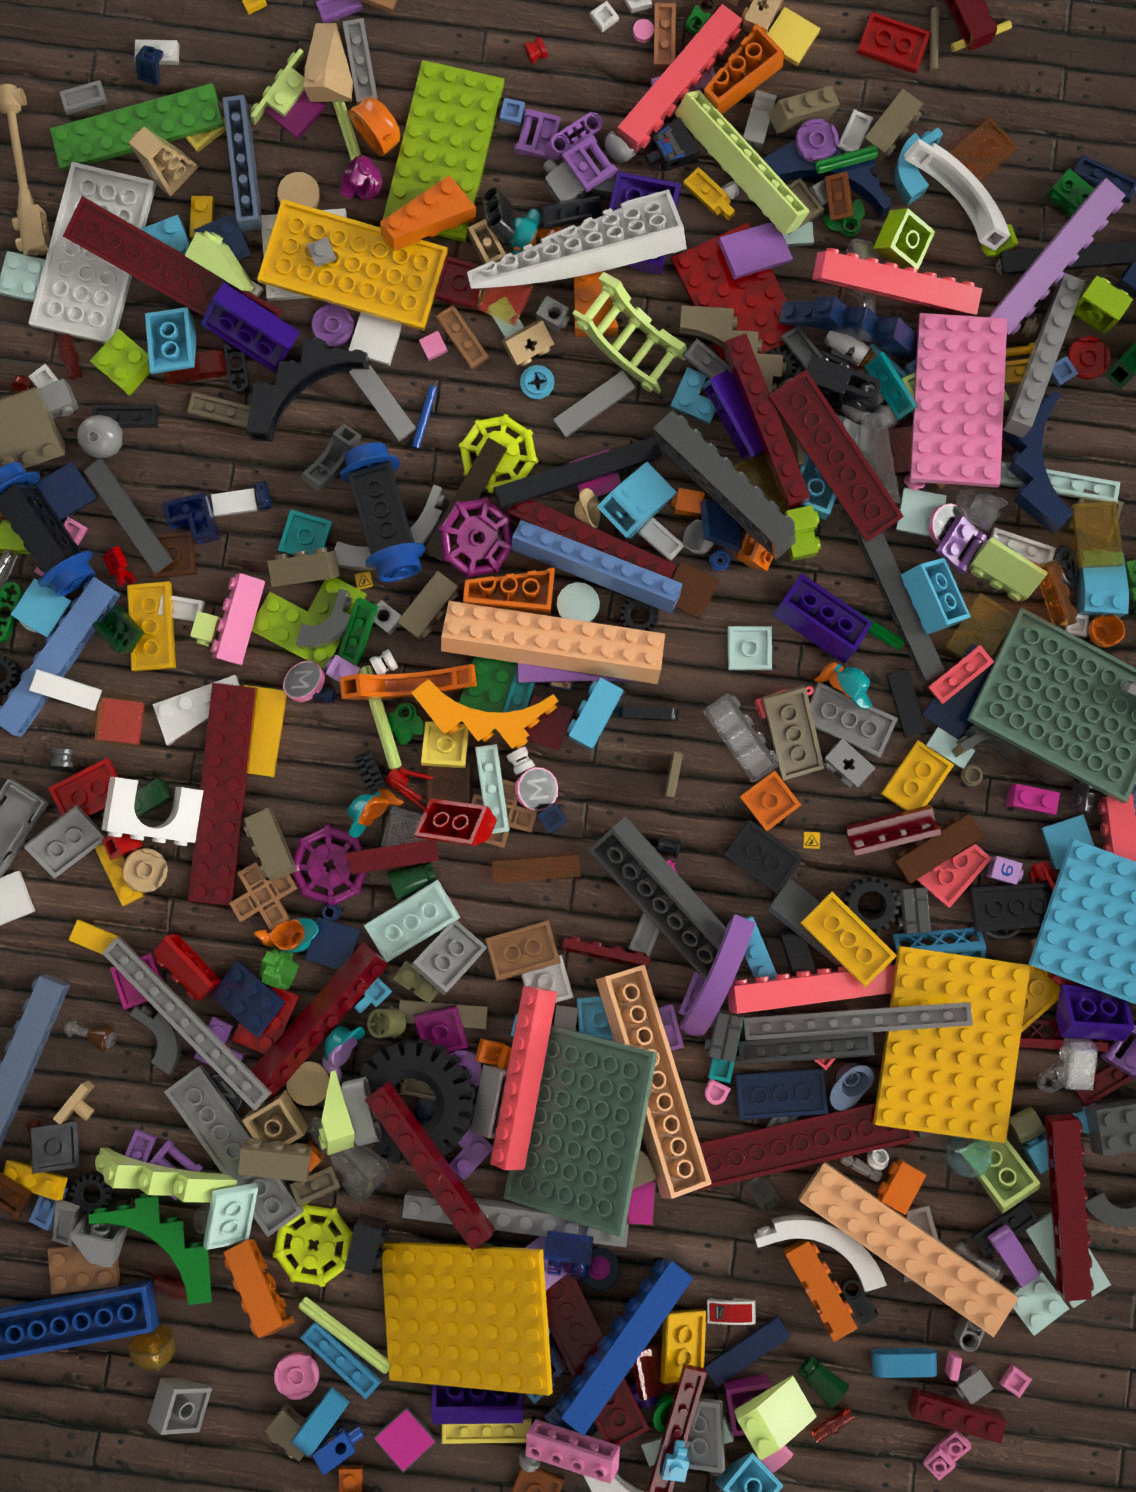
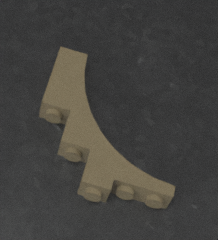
(717, 326)

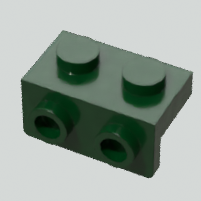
(119, 630)

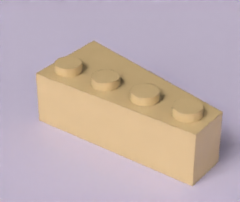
(162, 160)

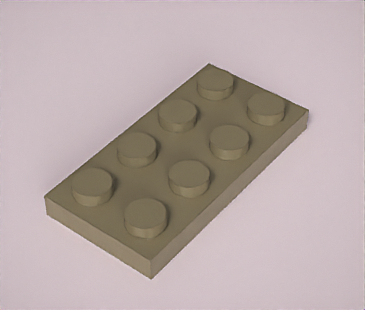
(793, 732)

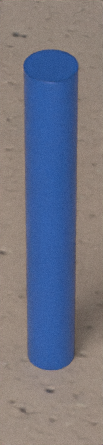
(424, 417)

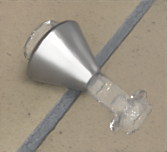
(990, 1267)

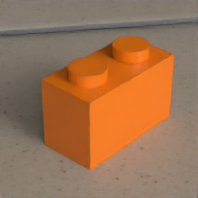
(901, 1185)

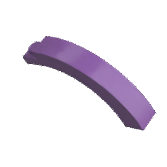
(719, 977)

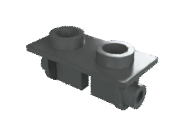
(1081, 798)

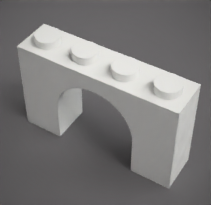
(121, 816)

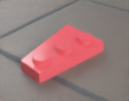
(955, 874)

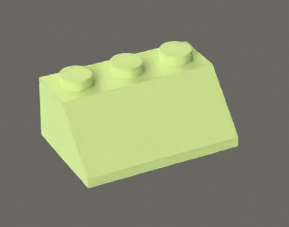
(1006, 570)

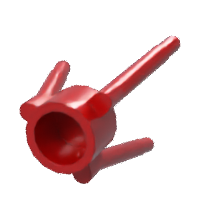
(398, 781)
(1043, 871)

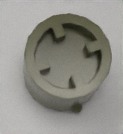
(386, 1022)
(1025, 1125)

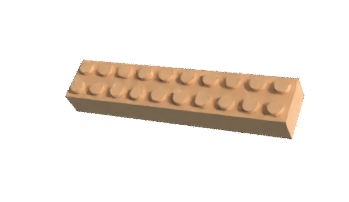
(552, 642)
(668, 1123)
(908, 1248)

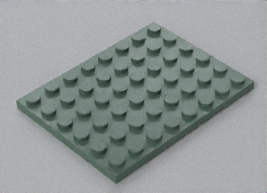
(1062, 704)
(586, 1131)

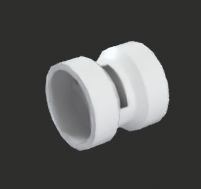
(379, 665)
(523, 765)

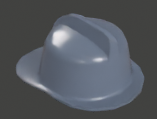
(850, 1085)

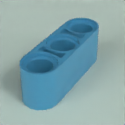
(904, 1362)
(320, 1422)

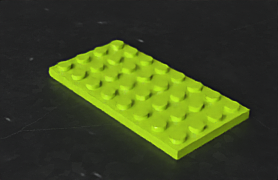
(446, 135)

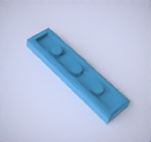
(341, 1359)

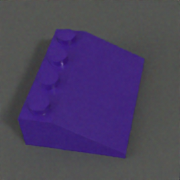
(633, 186)

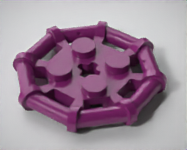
(464, 537)
(317, 870)

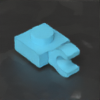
(374, 994)
(676, 1464)

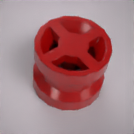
(535, 50)

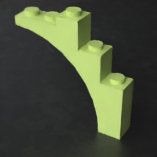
(153, 1179)

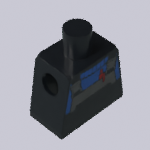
(672, 147)

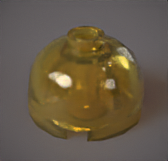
(153, 1349)

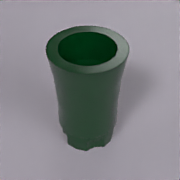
(411, 879)
(823, 1381)

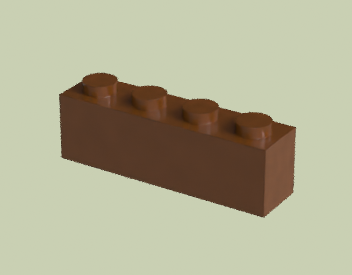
(937, 849)

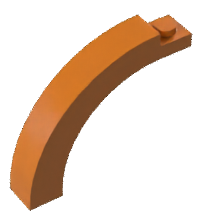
(401, 685)

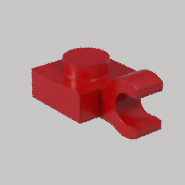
(116, 565)

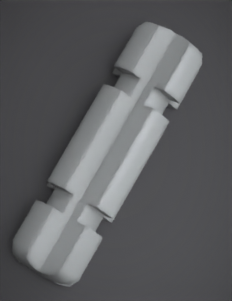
(862, 1167)

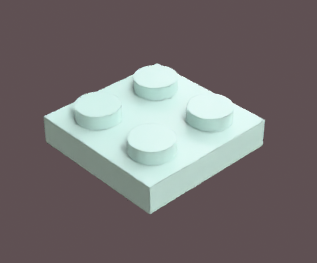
(21, 276)
(1038, 1304)

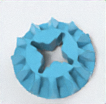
(544, 375)

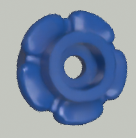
(720, 554)

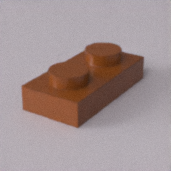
(839, 196)

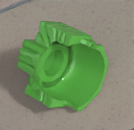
(278, 969)

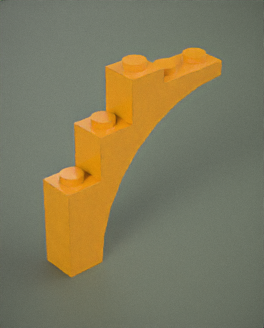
(511, 725)

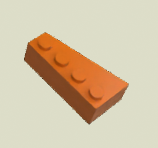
(586, 291)

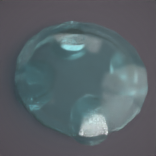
(969, 1156)

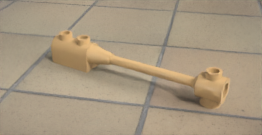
(30, 218)

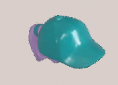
(339, 1047)

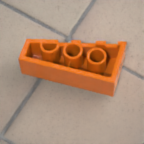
(745, 70)
(428, 214)
(519, 592)
(256, 1289)
(820, 1289)

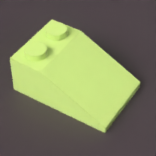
(218, 258)
(336, 1127)
(1008, 1177)
(775, 1417)

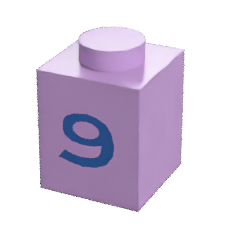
(1005, 870)

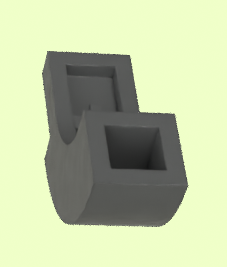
(332, 460)
(329, 631)
(977, 736)
(168, 1038)
(1113, 1214)

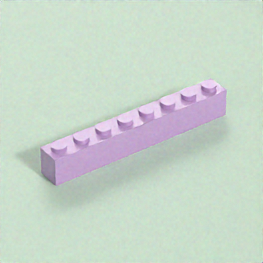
(1058, 254)

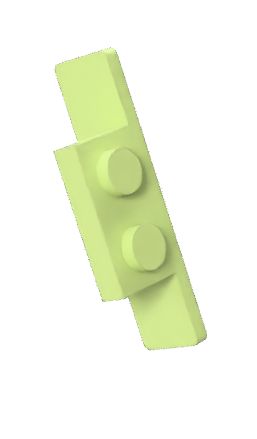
(284, 91)

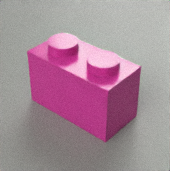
(1032, 799)

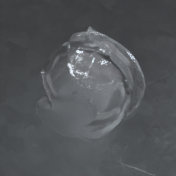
(980, 507)

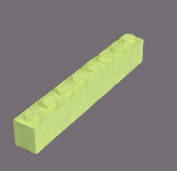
(741, 162)

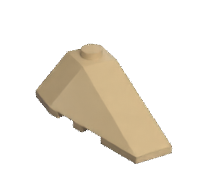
(326, 68)

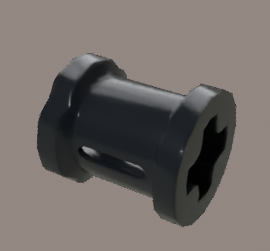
(668, 846)

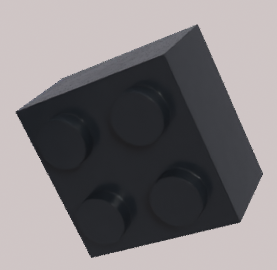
(365, 1245)

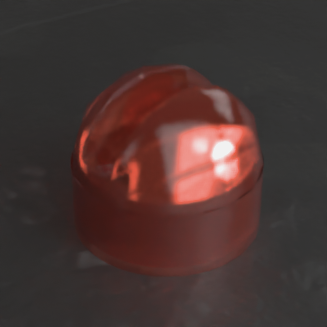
(19, 381)

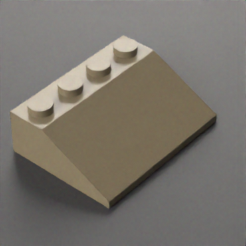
(28, 430)

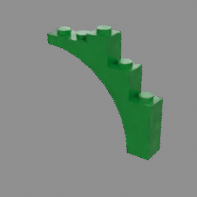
(144, 1218)

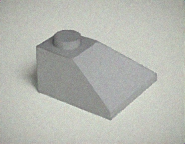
(99, 1242)

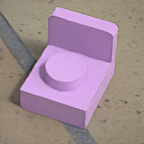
(338, 667)

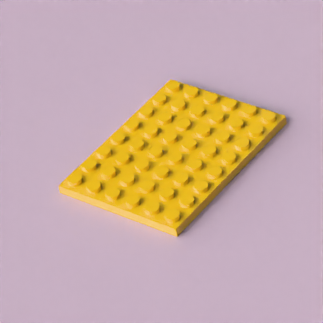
(960, 1075)
(467, 1316)

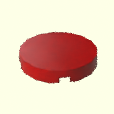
(1089, 357)

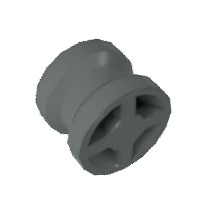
(61, 757)

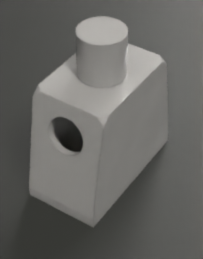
(561, 182)

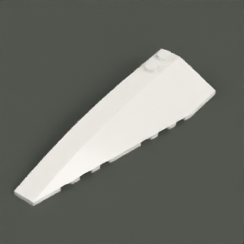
(620, 237)

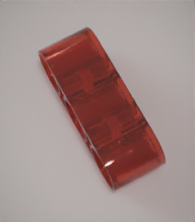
(207, 365)

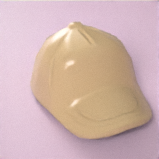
(586, 508)

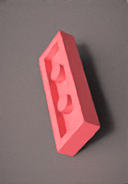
(960, 674)

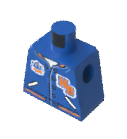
(330, 1453)

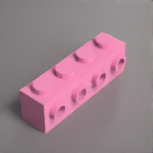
(238, 619)
(572, 1451)

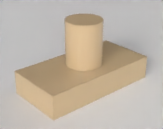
(76, 1104)

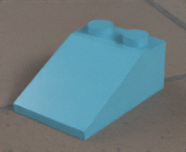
(171, 340)
(1103, 591)

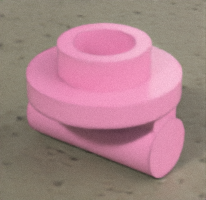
(913, 485)

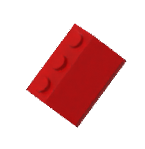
(456, 822)
(186, 967)

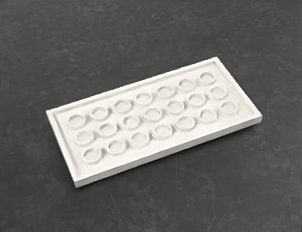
(77, 288)

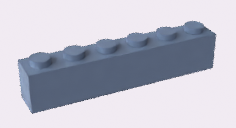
(242, 163)

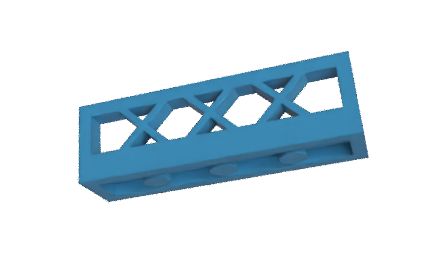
(960, 947)

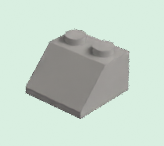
(179, 1406)

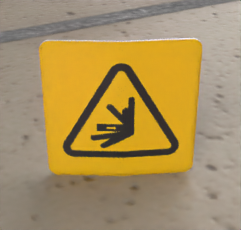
(363, 580)
(811, 840)

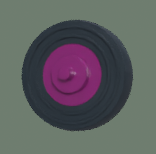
(603, 1269)

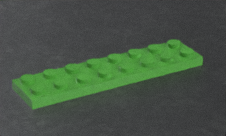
(109, 133)

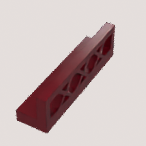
(892, 830)
(393, 856)
(1051, 1042)

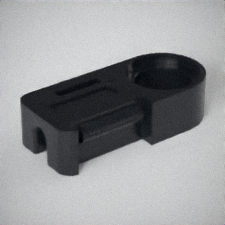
(859, 1301)

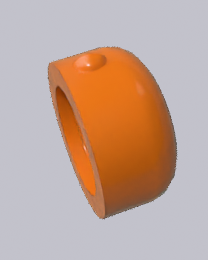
(375, 125)

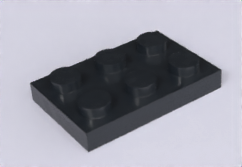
(763, 856)

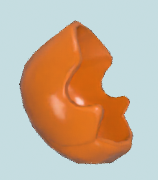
(1106, 630)

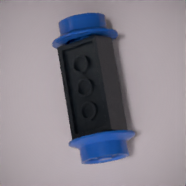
(382, 512)
(42, 531)

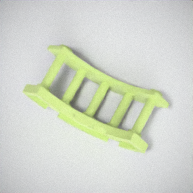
(637, 319)

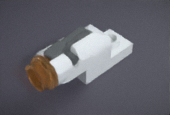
(849, 349)

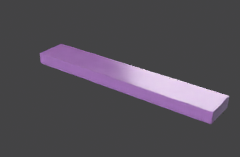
(539, 674)

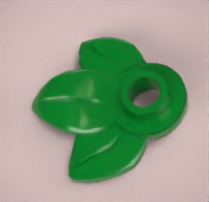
(840, 225)
(405, 726)

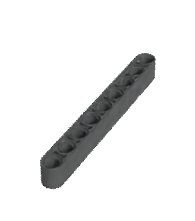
(900, 606)

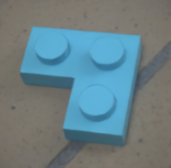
(688, 399)

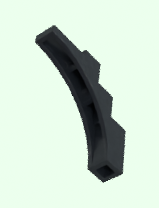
(292, 378)

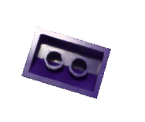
(1092, 1014)

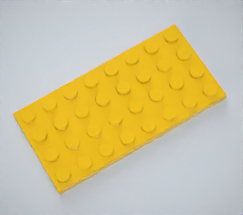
(366, 269)

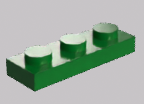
(357, 631)

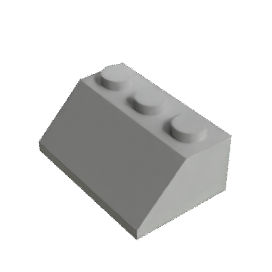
(489, 1101)

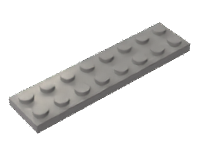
(222, 1137)

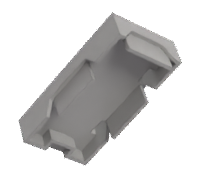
(15, 819)

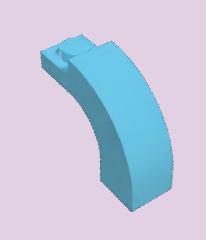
(907, 177)

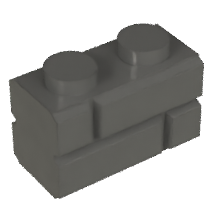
(913, 910)
(724, 1036)

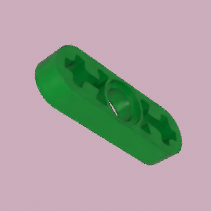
(15, 599)

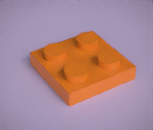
(770, 800)

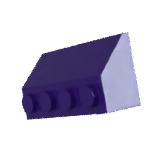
(249, 327)
(732, 411)
(823, 618)
(475, 1406)

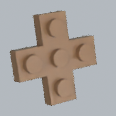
(517, 816)
(263, 896)

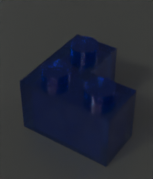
(193, 511)

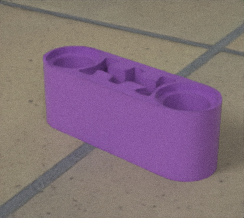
(579, 126)
(1013, 1256)

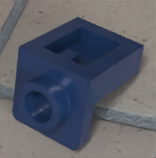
(148, 64)

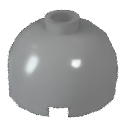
(100, 436)

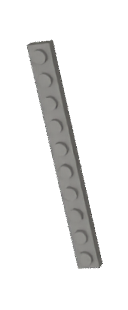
(858, 1021)
(187, 1023)

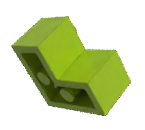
(805, 524)

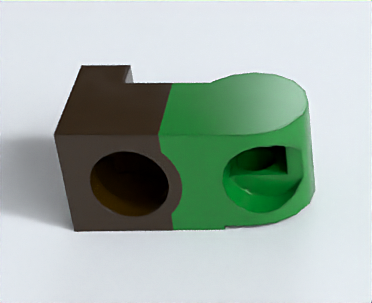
(701, 14)

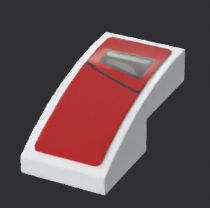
(731, 1311)

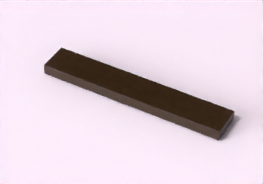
(470, 490)

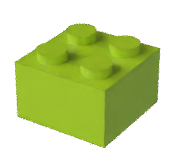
(904, 239)
(1102, 304)
(122, 362)

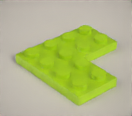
(281, 620)

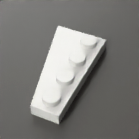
(186, 711)

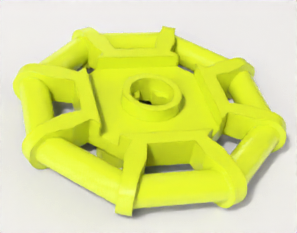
(511, 457)
(309, 1257)

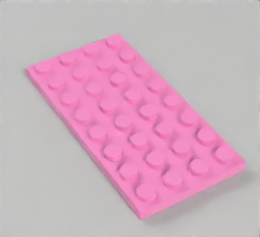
(958, 400)

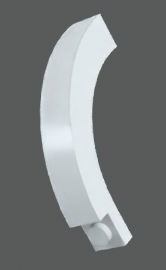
(965, 187)
(823, 1231)

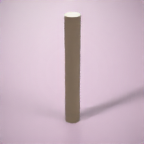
(934, 39)

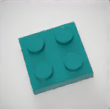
(304, 533)

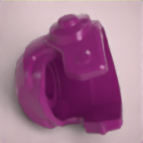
(361, 179)

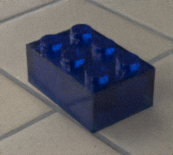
(567, 1254)

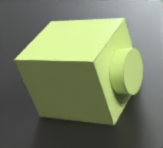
(205, 628)

